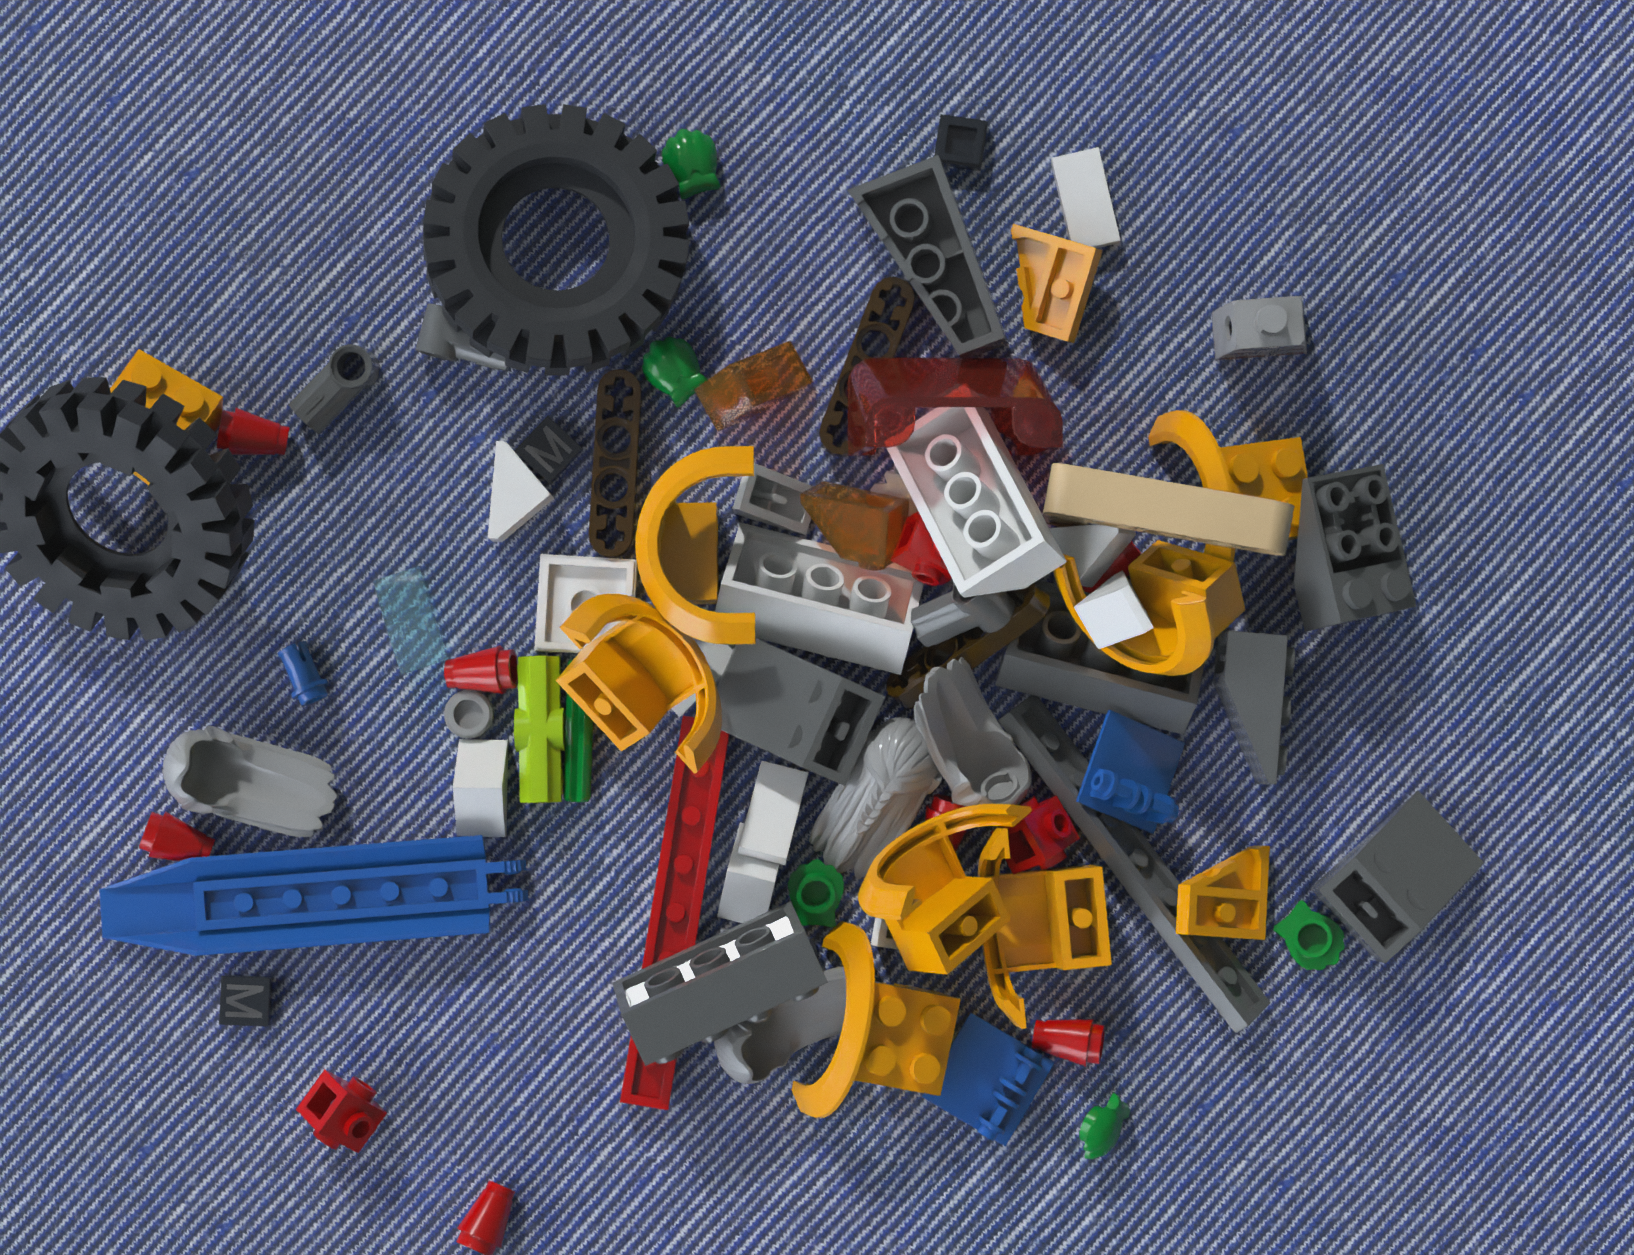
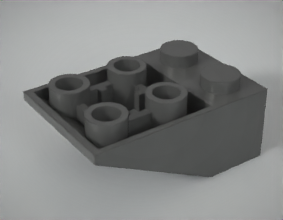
(1349, 550)
(1251, 689)
(796, 709)
(1398, 878)

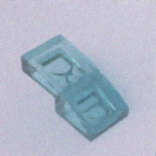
(410, 620)

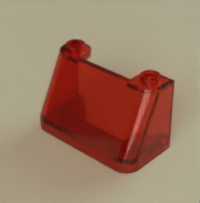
(889, 390)

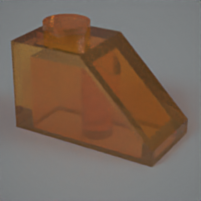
(753, 385)
(857, 522)

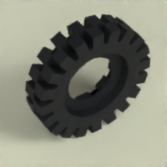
(539, 324)
(204, 511)

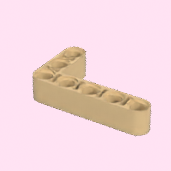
(1166, 509)

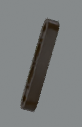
(856, 354)
(609, 463)
(1029, 609)

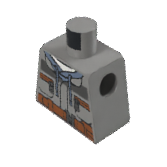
(1259, 328)

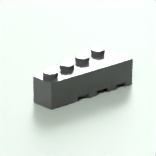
(929, 240)

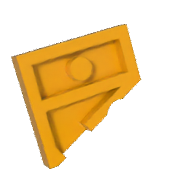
(1054, 281)
(1227, 898)

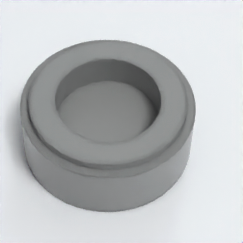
(469, 714)

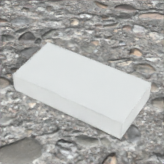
(1085, 198)
(772, 813)

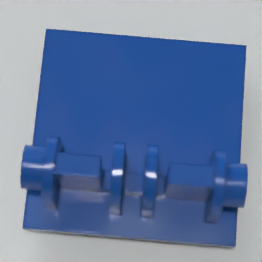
(1132, 773)
(990, 1079)

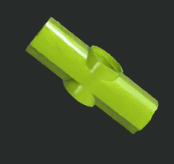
(539, 729)

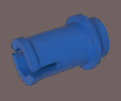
(303, 674)

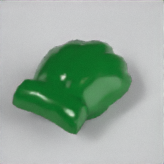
(692, 161)
(673, 369)
(816, 893)
(1311, 937)
(1103, 1127)

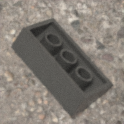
(1065, 666)
(718, 984)

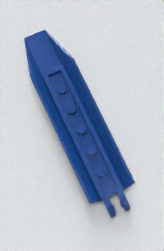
(310, 897)

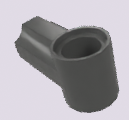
(441, 341)
(331, 390)
(956, 614)

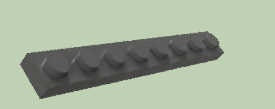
(1134, 864)

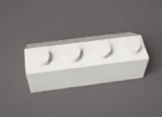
(975, 502)
(818, 600)

